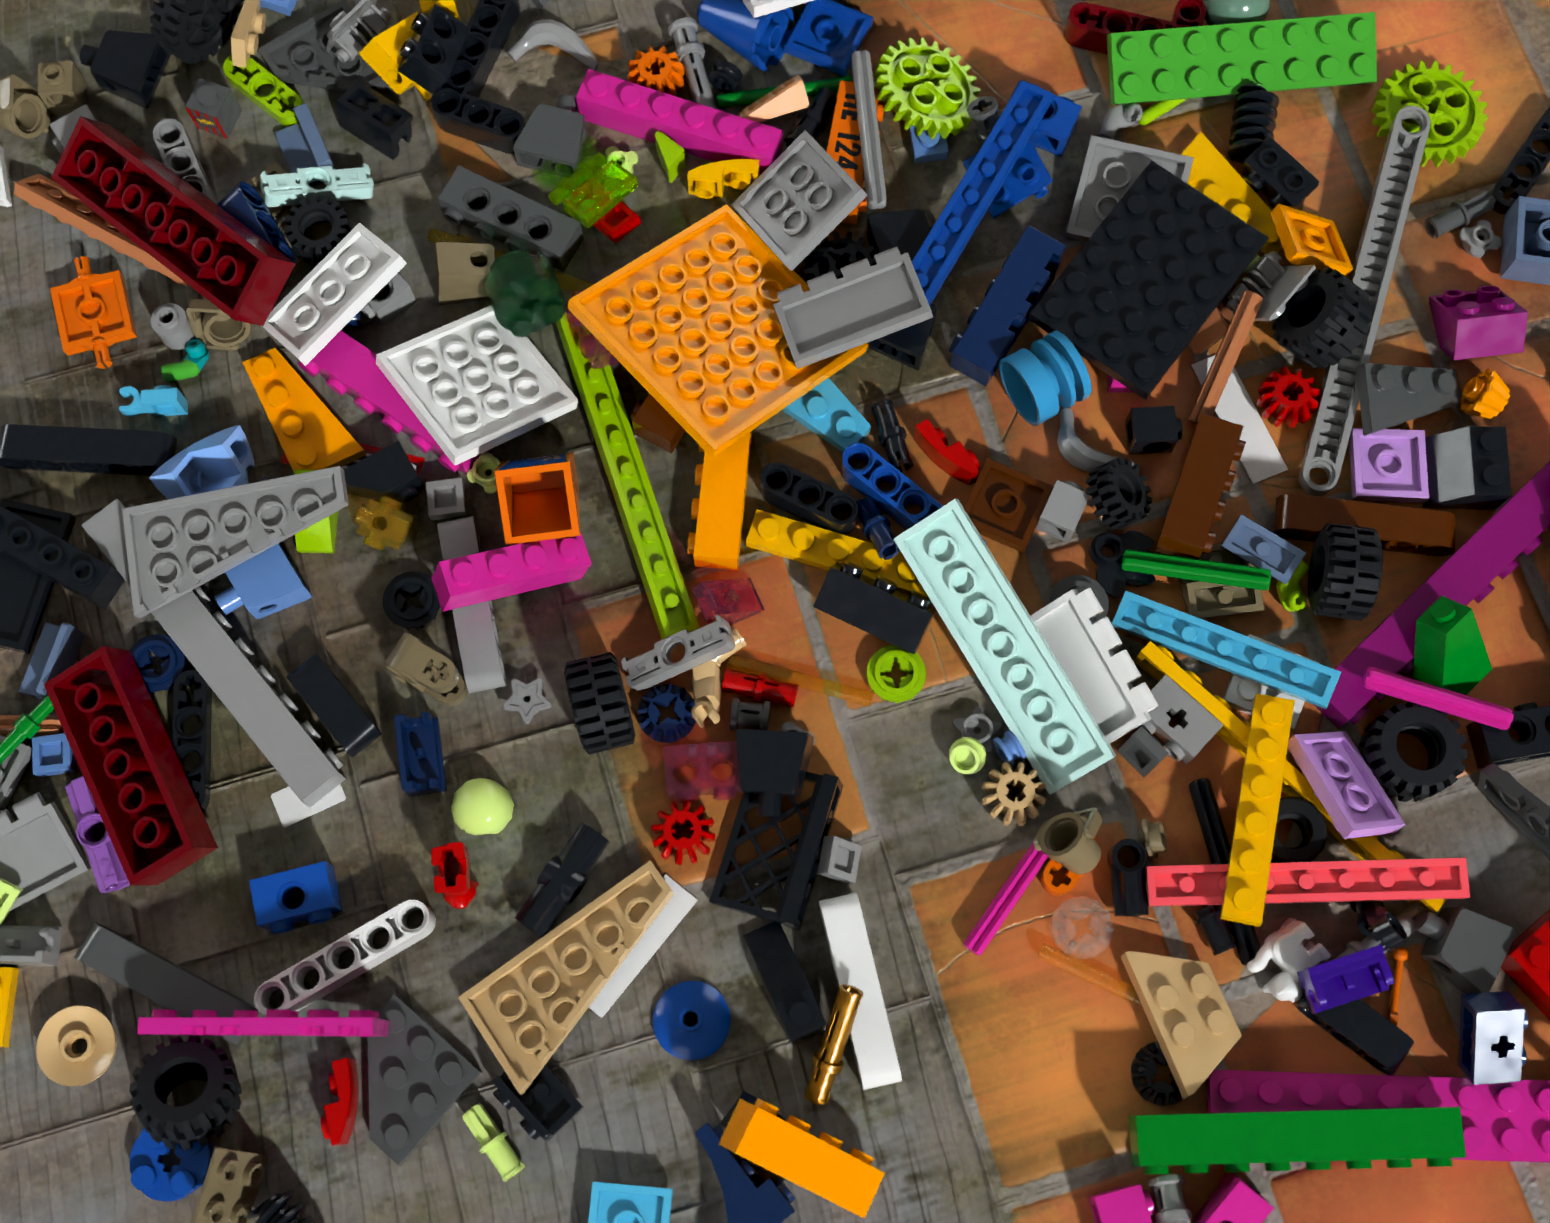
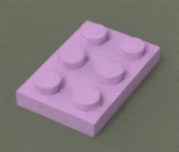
(1344, 784)

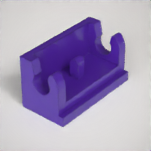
(1346, 979)

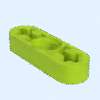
(268, 103)

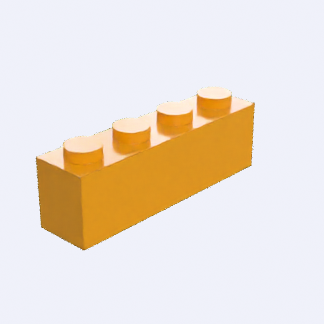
(720, 506)
(801, 1157)

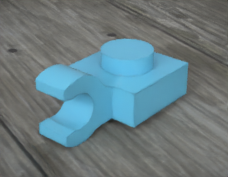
(158, 402)

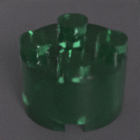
(524, 292)

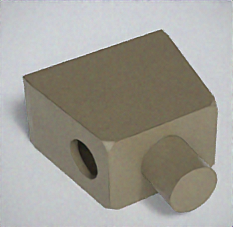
(462, 271)

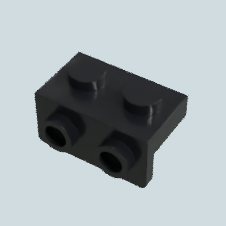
(1278, 175)
(544, 1105)

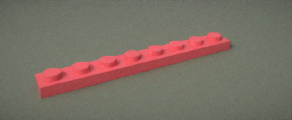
(1317, 882)

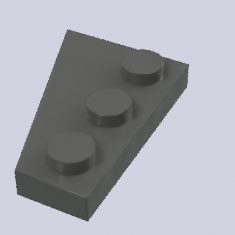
(1402, 393)

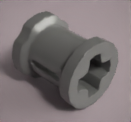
(983, 119)
(749, 715)

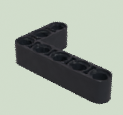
(475, 70)

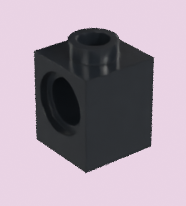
(1152, 430)

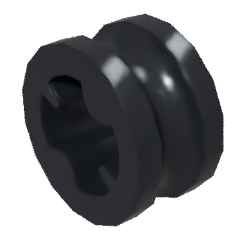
(725, 76)

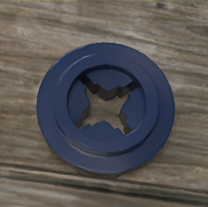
(163, 648)
(670, 729)

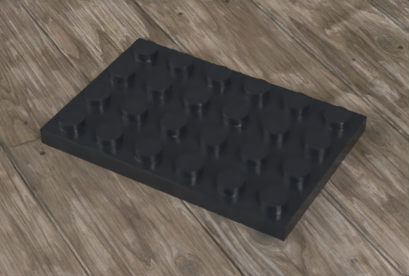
(1148, 279)

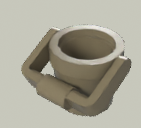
(24, 111)
(216, 328)
(1070, 840)

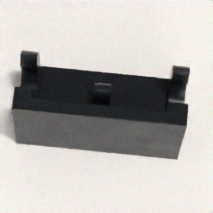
(374, 119)

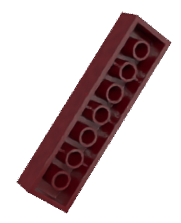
(173, 222)

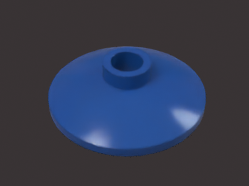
(706, 1035)

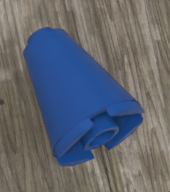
(754, 39)

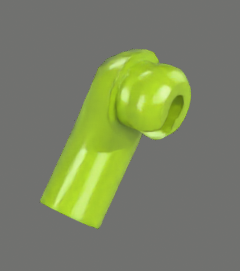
(1291, 594)

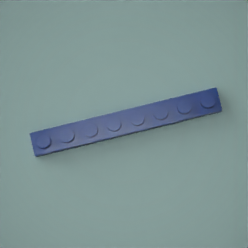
(979, 186)

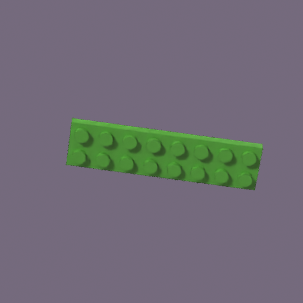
(1226, 56)

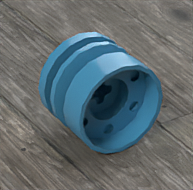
(1045, 378)

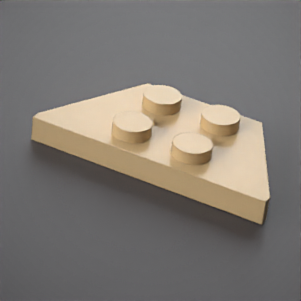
(1184, 1013)

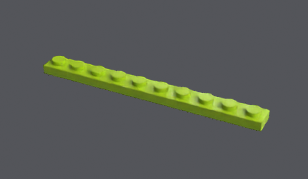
(631, 489)

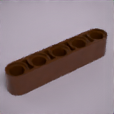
(1398, 526)

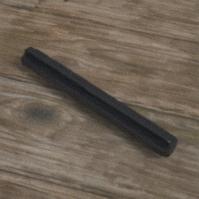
(1219, 853)

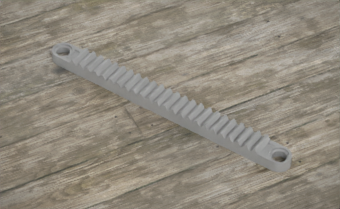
(1371, 273)

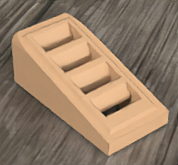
(780, 101)

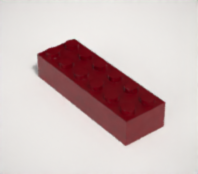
(130, 766)

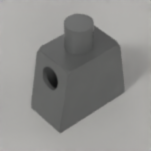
(553, 138)
(1464, 946)

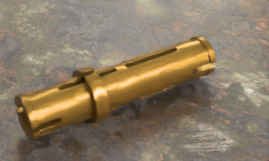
(828, 1060)

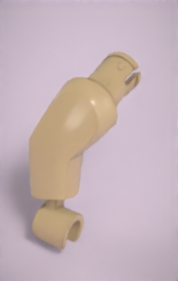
(708, 684)

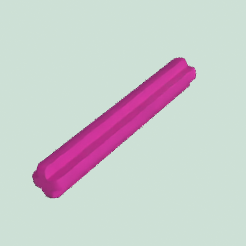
(1437, 698)
(1005, 900)

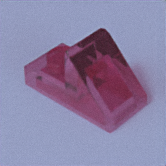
(729, 599)

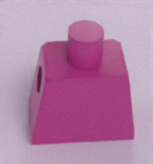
(1234, 1202)

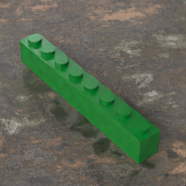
(1297, 1137)

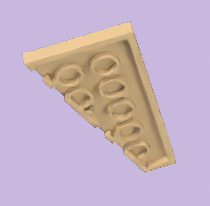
(548, 987)

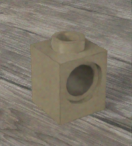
(61, 87)

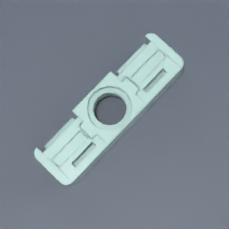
(292, 187)

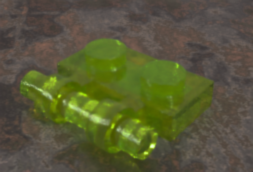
(597, 195)

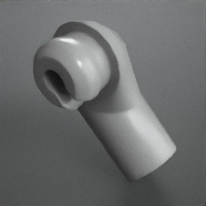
(1119, 118)

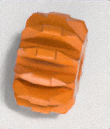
(657, 70)

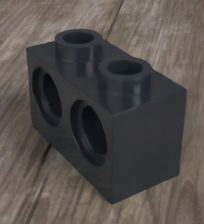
(432, 48)

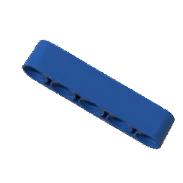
(890, 502)

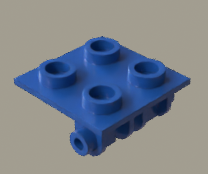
(1025, 179)

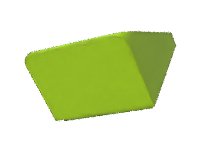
(670, 155)

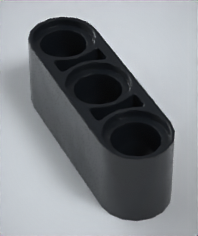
(799, 484)
(334, 705)
(1363, 1033)

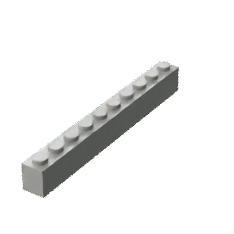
(232, 675)

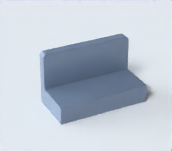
(303, 143)
(1263, 548)
(53, 654)

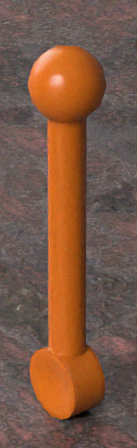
(1400, 955)

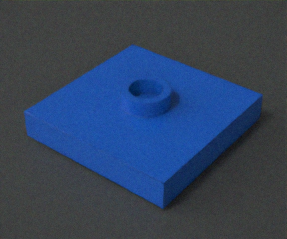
(828, 35)

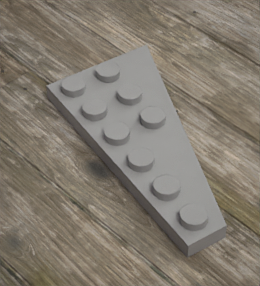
(202, 535)

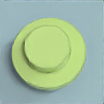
(967, 755)

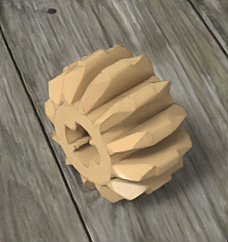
(1027, 797)

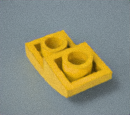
(709, 179)

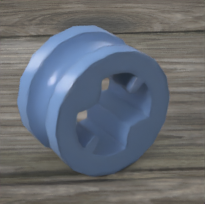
(1009, 748)

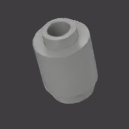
(172, 326)

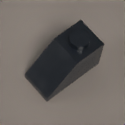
(384, 474)

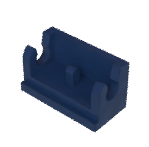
(420, 754)

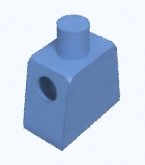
(264, 584)

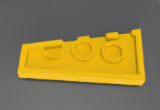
(1222, 183)

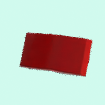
(953, 460)
(341, 1116)

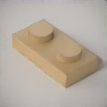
(245, 33)

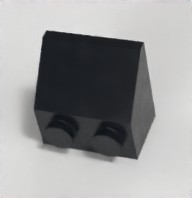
(1468, 468)

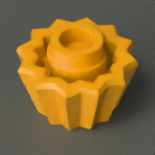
(1485, 395)

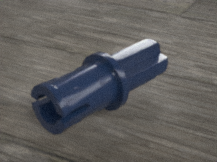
(877, 528)

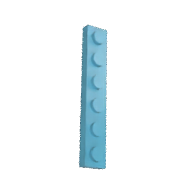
(1226, 649)

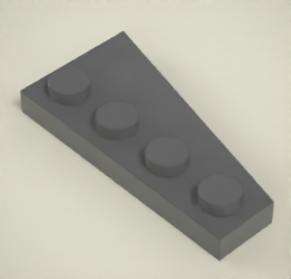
(1518, 805)

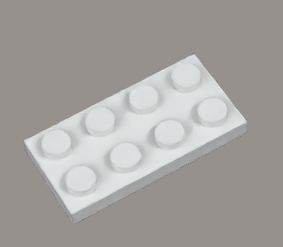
(333, 293)

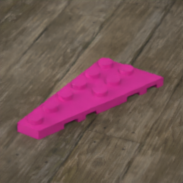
(276, 1023)

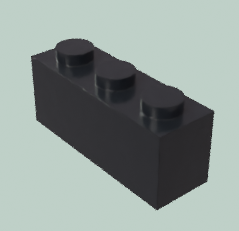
(875, 606)

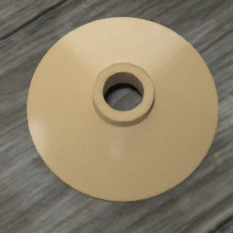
(58, 1042)

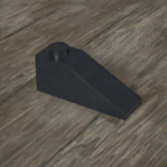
(785, 982)

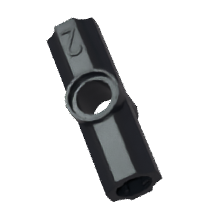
(562, 880)

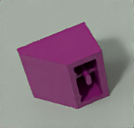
(1478, 323)

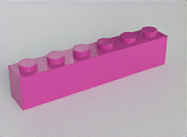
(693, 126)
(353, 370)

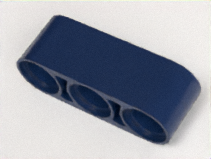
(250, 209)

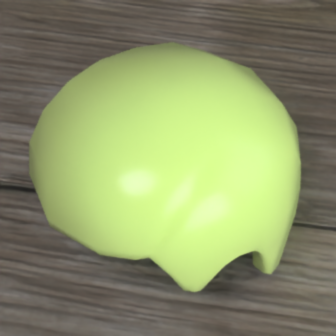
(482, 807)

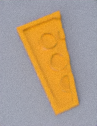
(301, 421)

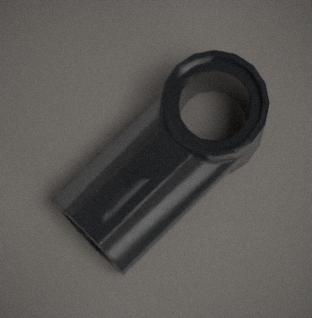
(1128, 884)

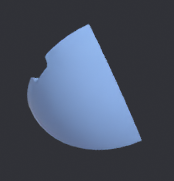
(206, 465)

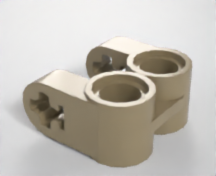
(426, 671)

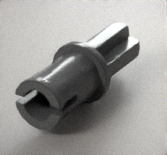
(1459, 214)

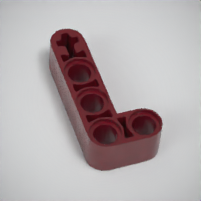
(1091, 23)

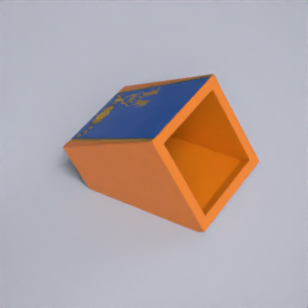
(538, 498)

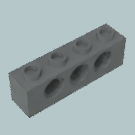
(469, 190)

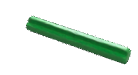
(1196, 569)

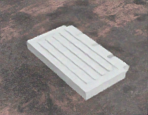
(1091, 665)

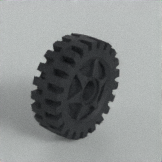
(193, 26)

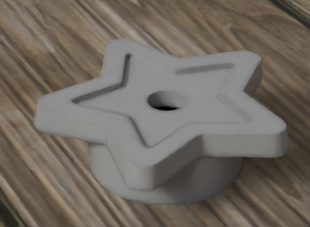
(536, 703)
(978, 720)

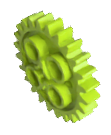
(926, 87)
(1459, 125)

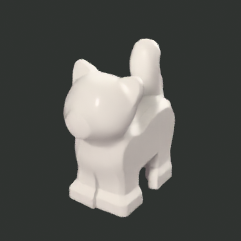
(1288, 953)

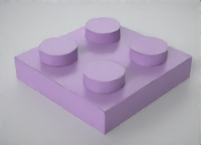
(1388, 466)

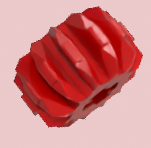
(1296, 388)
(683, 845)

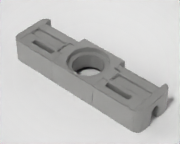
(699, 646)

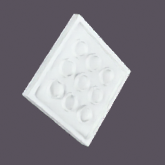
(475, 384)

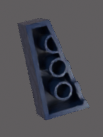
(1007, 305)

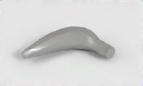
(554, 34)
(1075, 450)

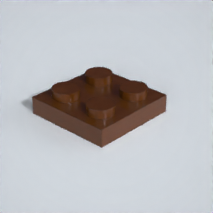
(1006, 504)

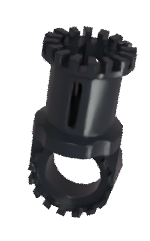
(1379, 922)

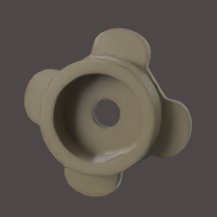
(1152, 837)

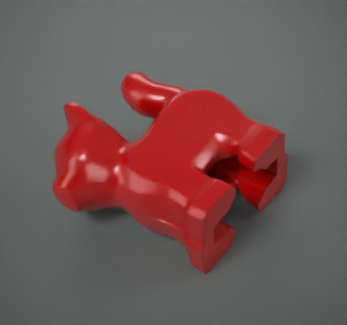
(453, 874)

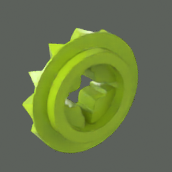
(882, 663)

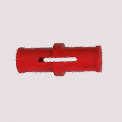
(759, 687)

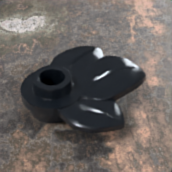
(1109, 569)

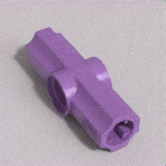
(101, 854)

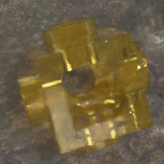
(397, 523)

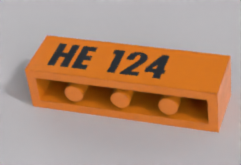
(844, 139)

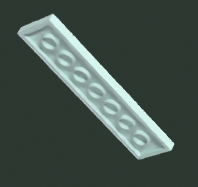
(1004, 646)

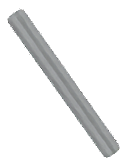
(868, 129)

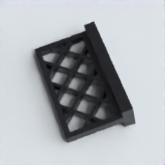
(804, 861)

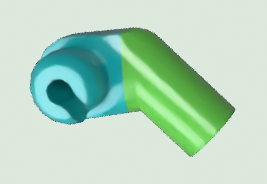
(192, 364)

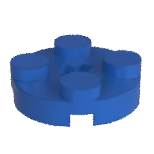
(155, 1181)

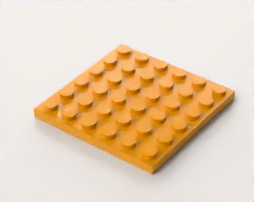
(704, 330)

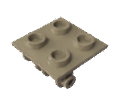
(230, 1186)

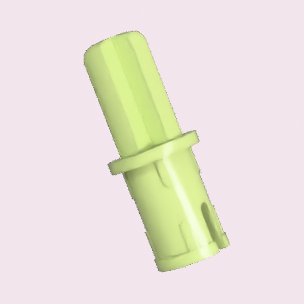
(493, 1142)

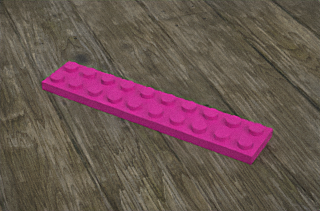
(1497, 1118)

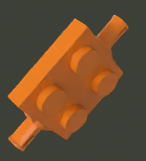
(93, 312)

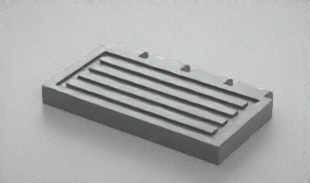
(851, 309)
(37, 848)

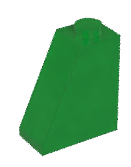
(1449, 648)

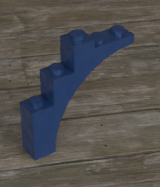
(742, 1198)

